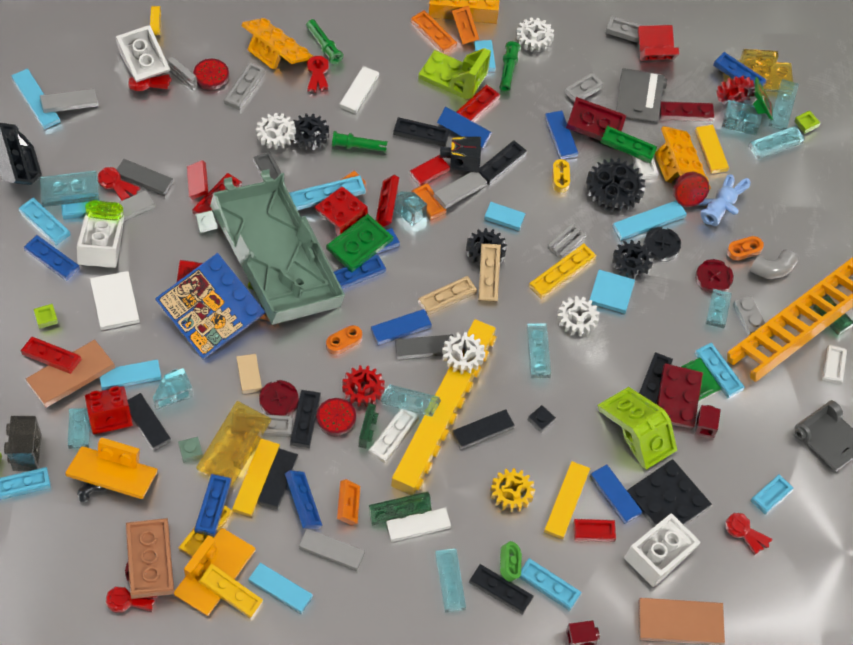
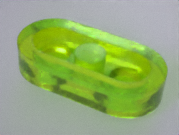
(104, 210)

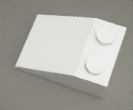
(142, 53)
(99, 242)
(661, 550)

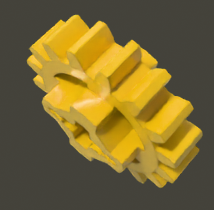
(510, 493)

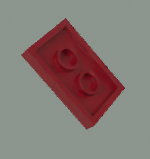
(593, 119)
(680, 394)

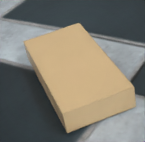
(249, 373)

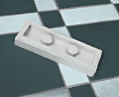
(359, 90)
(393, 435)
(418, 524)

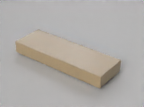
(489, 272)
(447, 295)

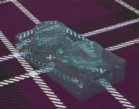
(718, 308)
(78, 428)

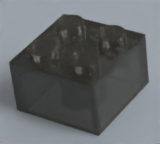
(23, 443)

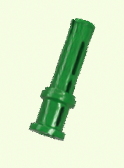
(328, 46)
(510, 60)
(349, 141)

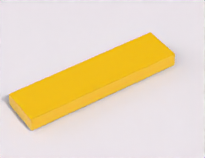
(562, 271)
(255, 478)
(567, 500)

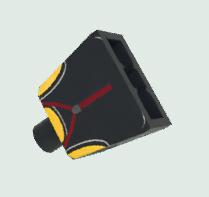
(464, 153)

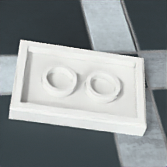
(114, 300)

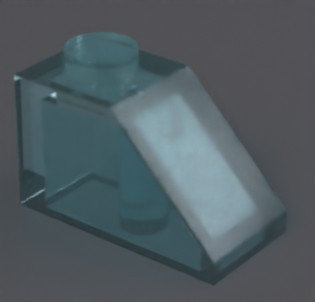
(410, 207)
(172, 389)

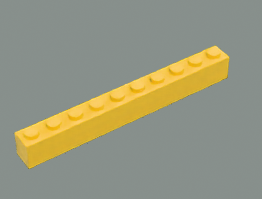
(434, 429)

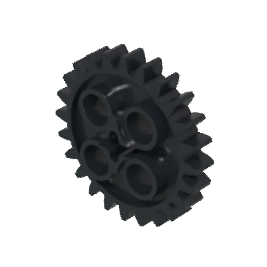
(615, 179)

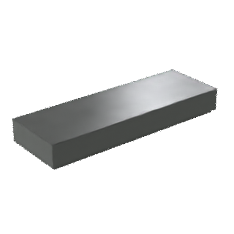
(144, 177)
(420, 346)

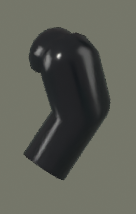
(85, 490)

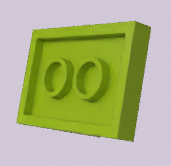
(457, 76)
(644, 426)

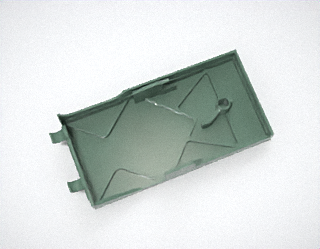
(276, 249)

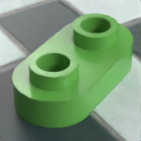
(510, 561)

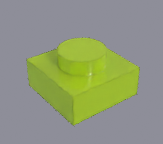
(807, 122)
(45, 316)

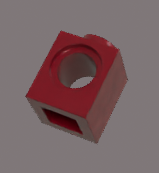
(707, 421)
(582, 633)

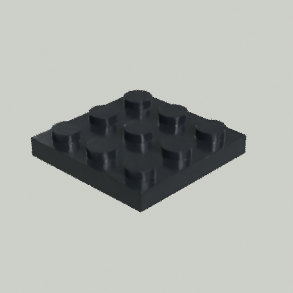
(669, 492)

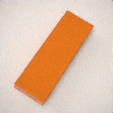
(433, 32)

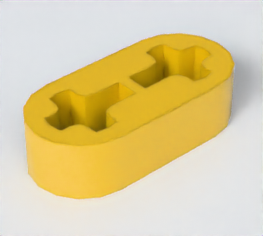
(155, 20)
(565, 176)

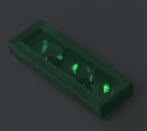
(399, 508)

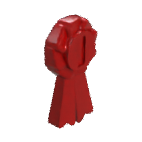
(318, 67)
(155, 82)
(110, 178)
(739, 527)
(119, 600)

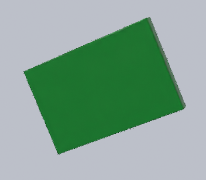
(359, 242)

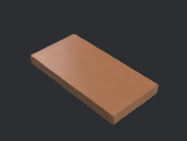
(54, 384)
(149, 558)
(681, 621)

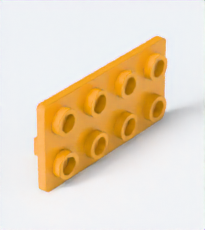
(271, 44)
(677, 155)
(113, 468)
(223, 551)

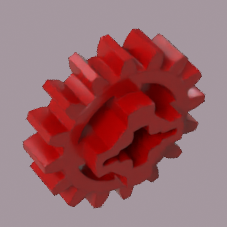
(736, 90)
(371, 391)

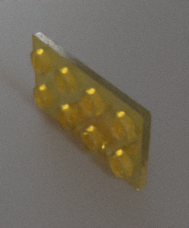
(766, 65)
(234, 442)

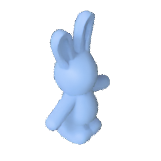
(724, 200)

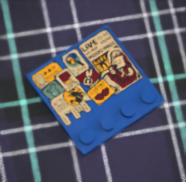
(210, 306)

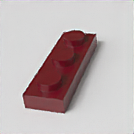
(687, 111)

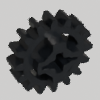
(311, 131)
(484, 238)
(632, 259)

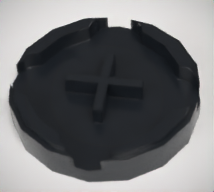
(663, 243)

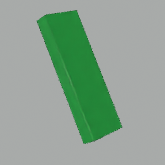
(628, 144)

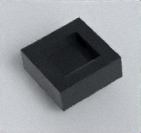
(541, 419)

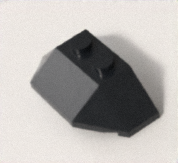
(17, 157)

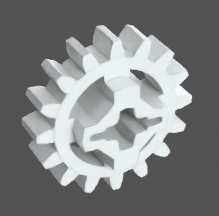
(535, 34)
(275, 131)
(579, 314)
(473, 353)

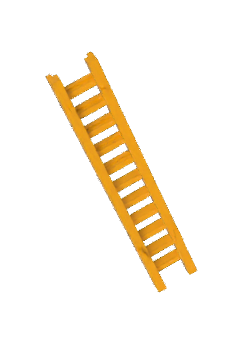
(789, 316)

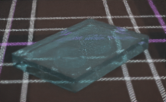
(69, 188)

